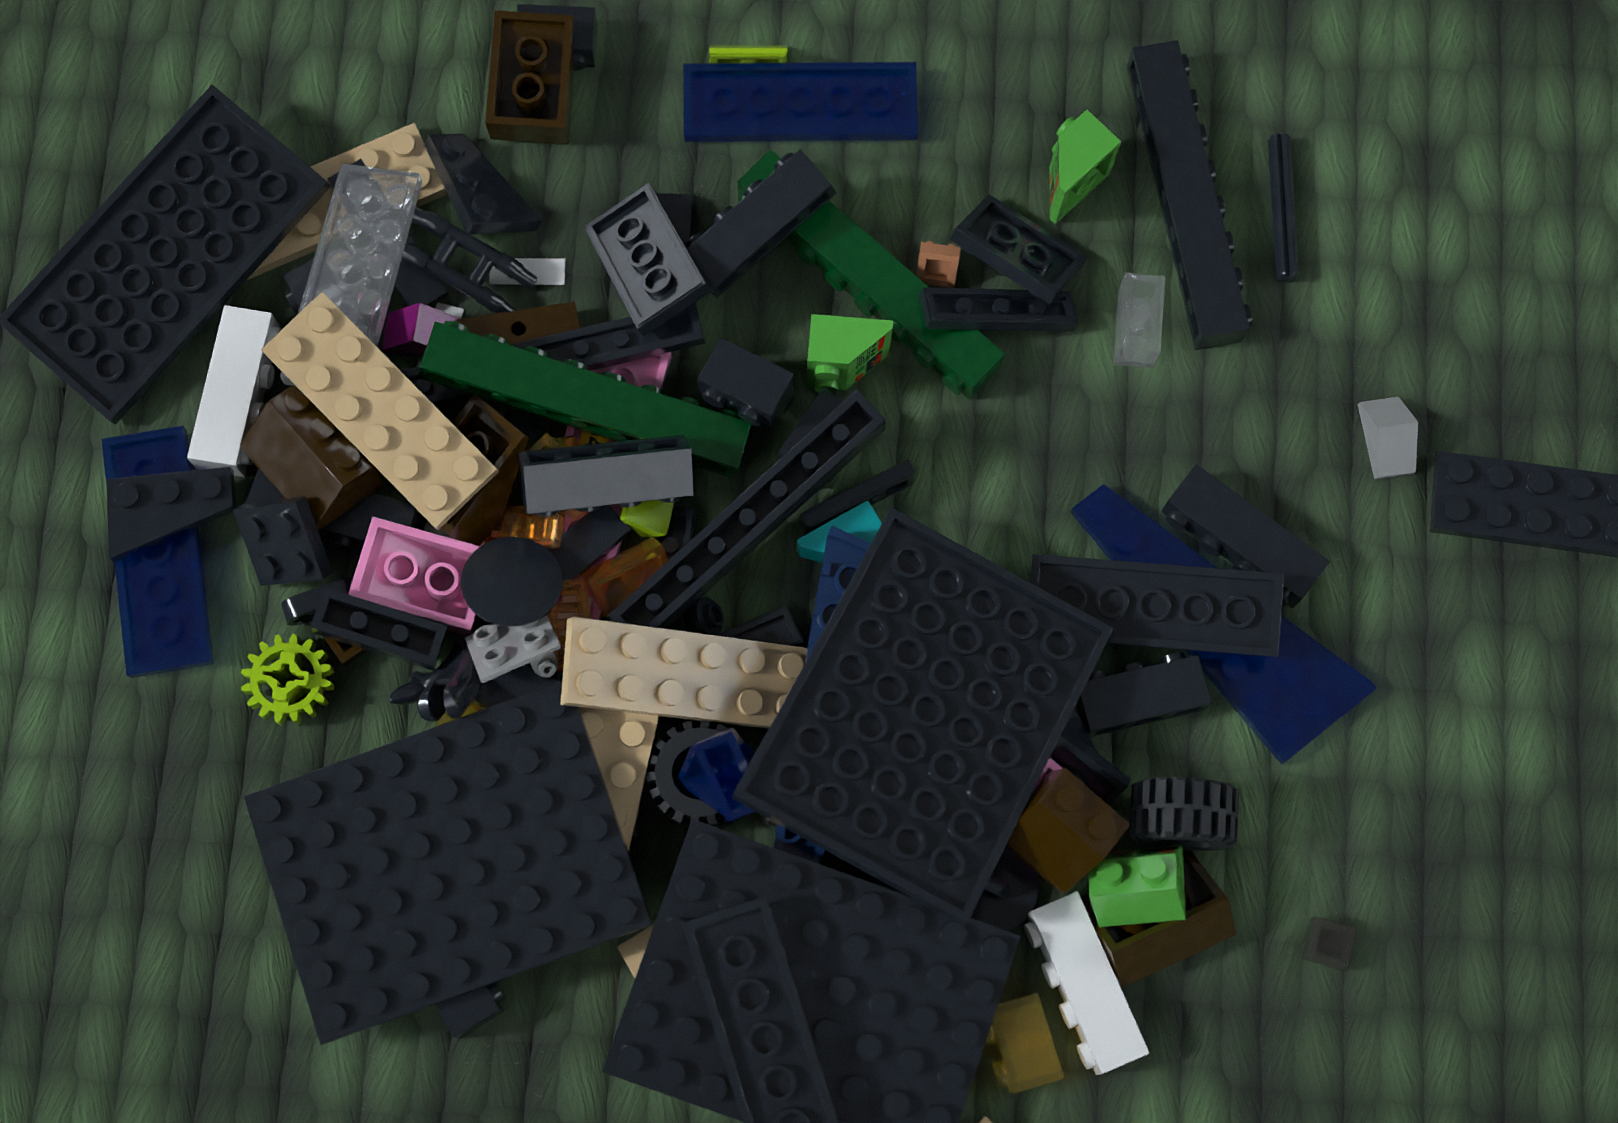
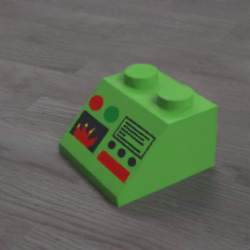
(1079, 162)
(844, 350)
(1139, 886)

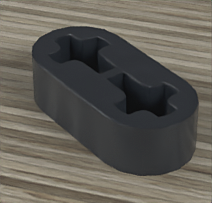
(302, 607)

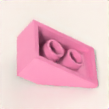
(415, 574)

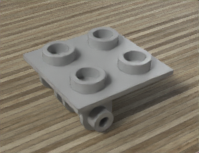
(504, 648)

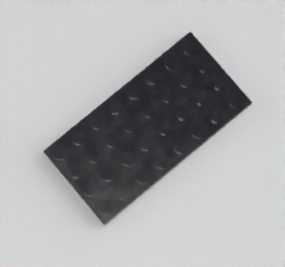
(163, 254)

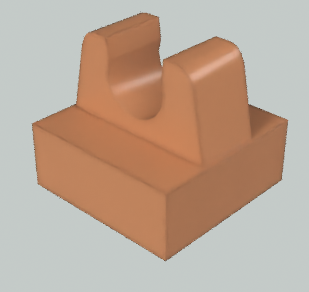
(938, 264)

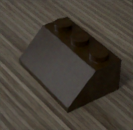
(309, 457)
(1149, 947)

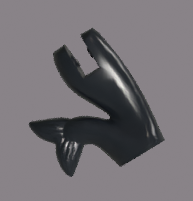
(446, 688)

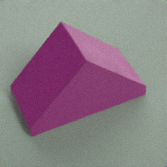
(410, 329)

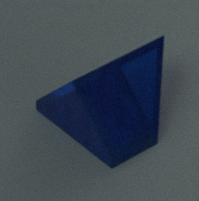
(715, 770)

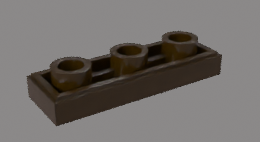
(534, 322)

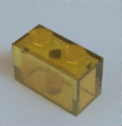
(1023, 1045)

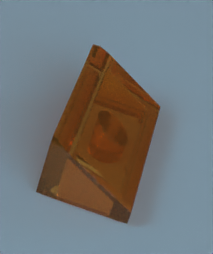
(623, 574)

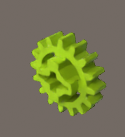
(286, 697)

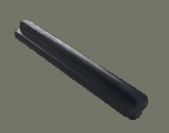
(1283, 207)

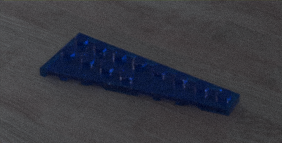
(1279, 698)

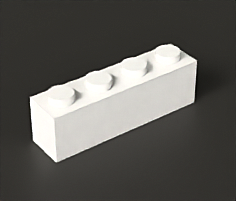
(233, 389)
(1086, 984)

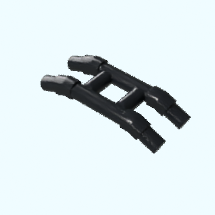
(487, 256)

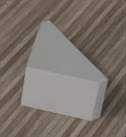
(1389, 437)

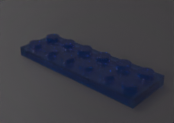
(800, 101)
(160, 585)

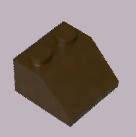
(1065, 830)

